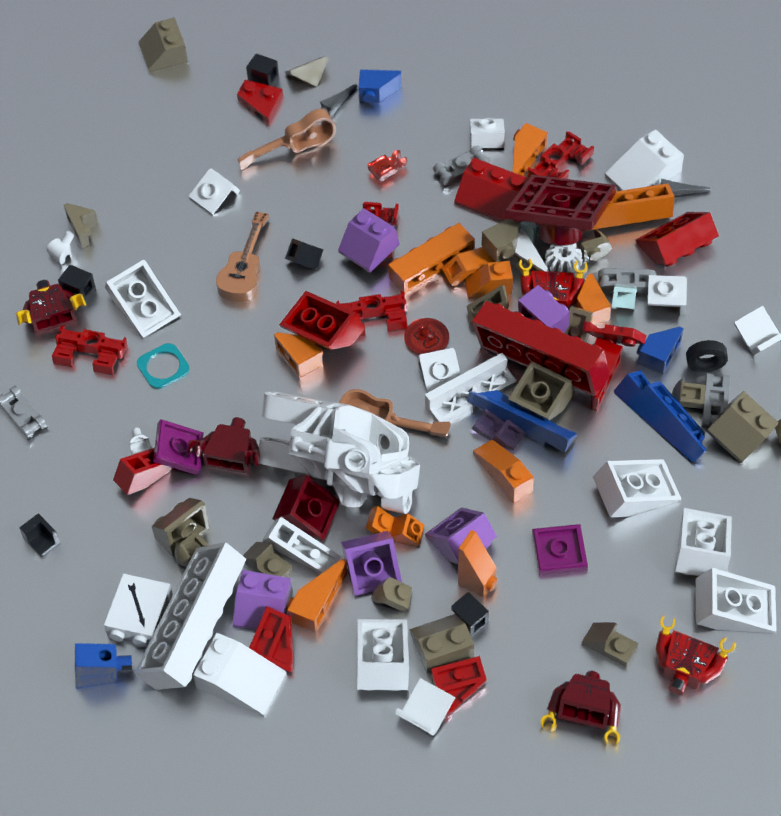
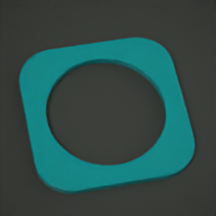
(165, 348)

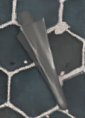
(333, 103)
(683, 189)

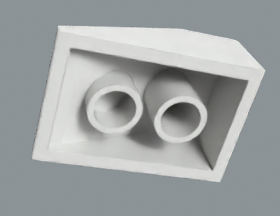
(646, 163)
(142, 299)
(635, 486)
(703, 542)
(734, 603)
(382, 654)
(238, 675)

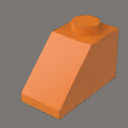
(489, 278)
(593, 299)
(299, 352)

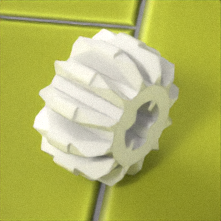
(562, 258)

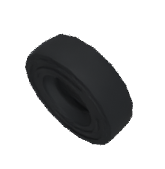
(703, 348)

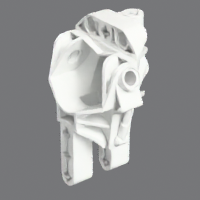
(343, 446)

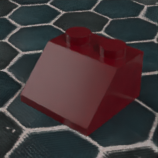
(307, 506)

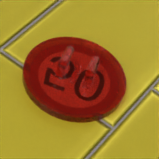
(426, 336)

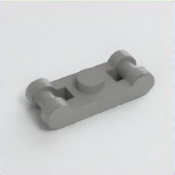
(458, 165)
(624, 277)
(715, 397)
(22, 412)

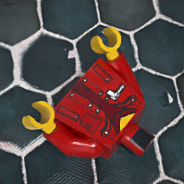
(562, 285)
(688, 660)

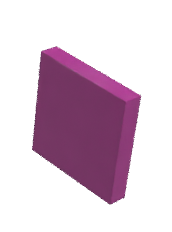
(172, 447)
(559, 549)

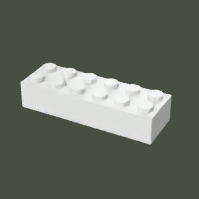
(190, 617)

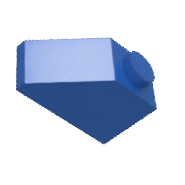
(378, 84)
(659, 349)

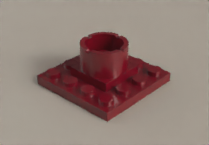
(560, 207)

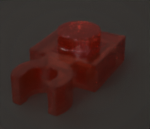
(386, 167)

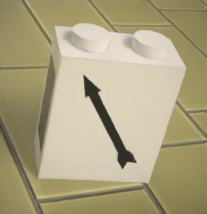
(137, 609)

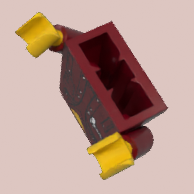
(49, 307)
(585, 701)

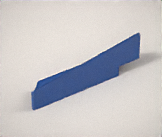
(663, 413)
(534, 425)

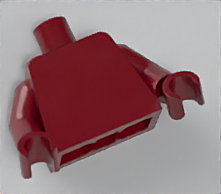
(228, 447)

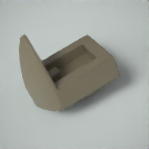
(596, 247)
(689, 394)
(185, 549)
(393, 594)

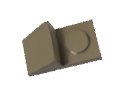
(81, 220)
(496, 296)
(576, 322)
(263, 560)
(609, 643)

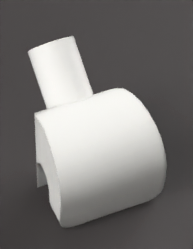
(60, 248)
(139, 442)

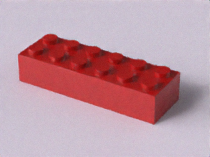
(531, 340)

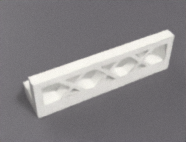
(466, 382)

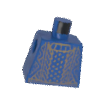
(98, 664)

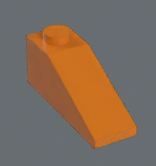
(528, 147)
(505, 470)
(475, 566)
(315, 598)

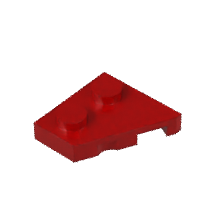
(260, 98)
(615, 334)
(274, 638)
(459, 680)

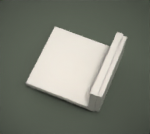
(487, 133)
(212, 190)
(668, 291)
(757, 330)
(439, 367)
(426, 707)

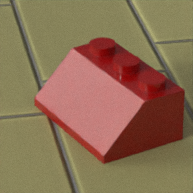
(488, 189)
(678, 237)
(323, 322)

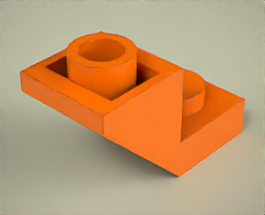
(464, 264)
(403, 529)

